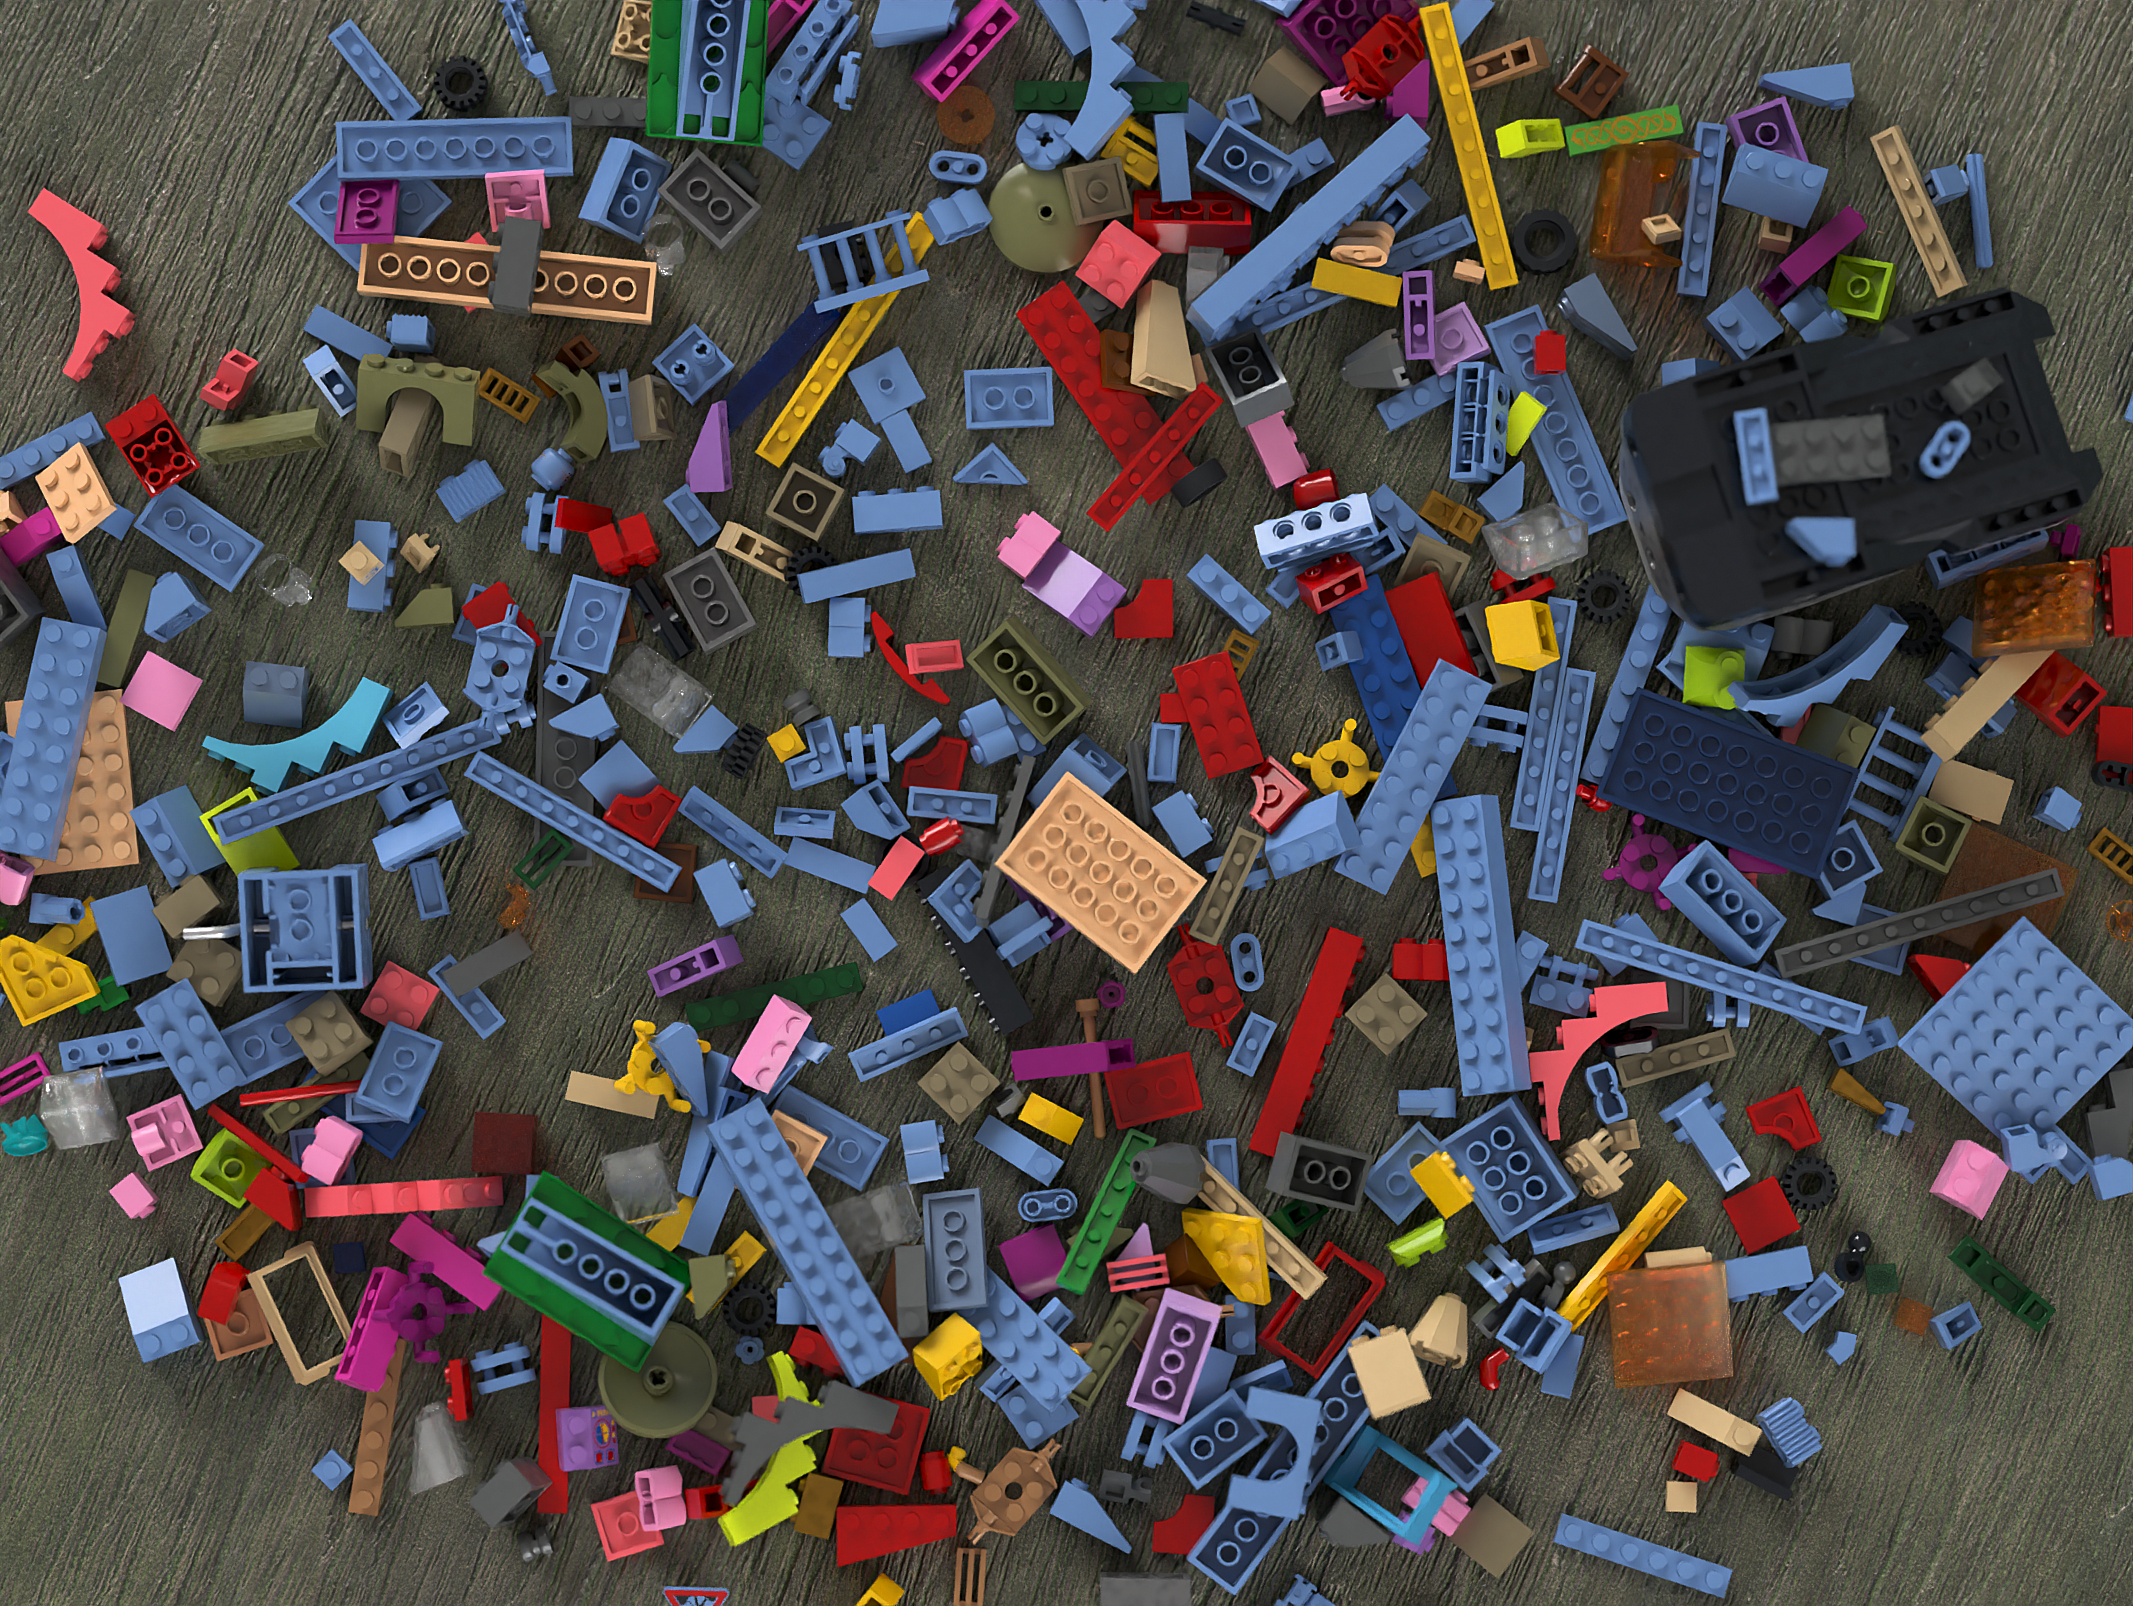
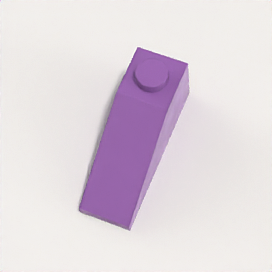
(1419, 314)
(711, 458)
(695, 965)

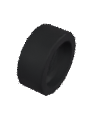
(1199, 483)
(925, 861)

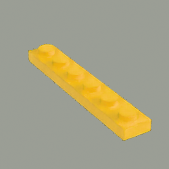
(1622, 1253)

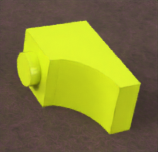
(1529, 137)

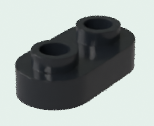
(1629, 1041)

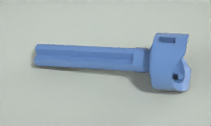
(807, 1048)

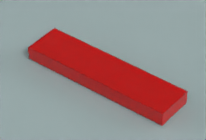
(258, 1143)

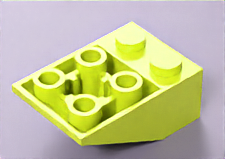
(260, 849)

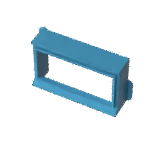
(1348, 1468)

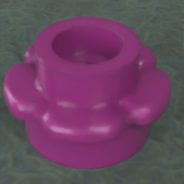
(1111, 986)

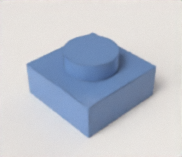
(332, 1469)

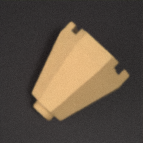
(1442, 1332)

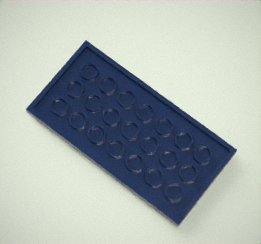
(1727, 783)

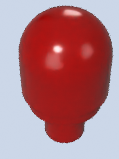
(1589, 799)

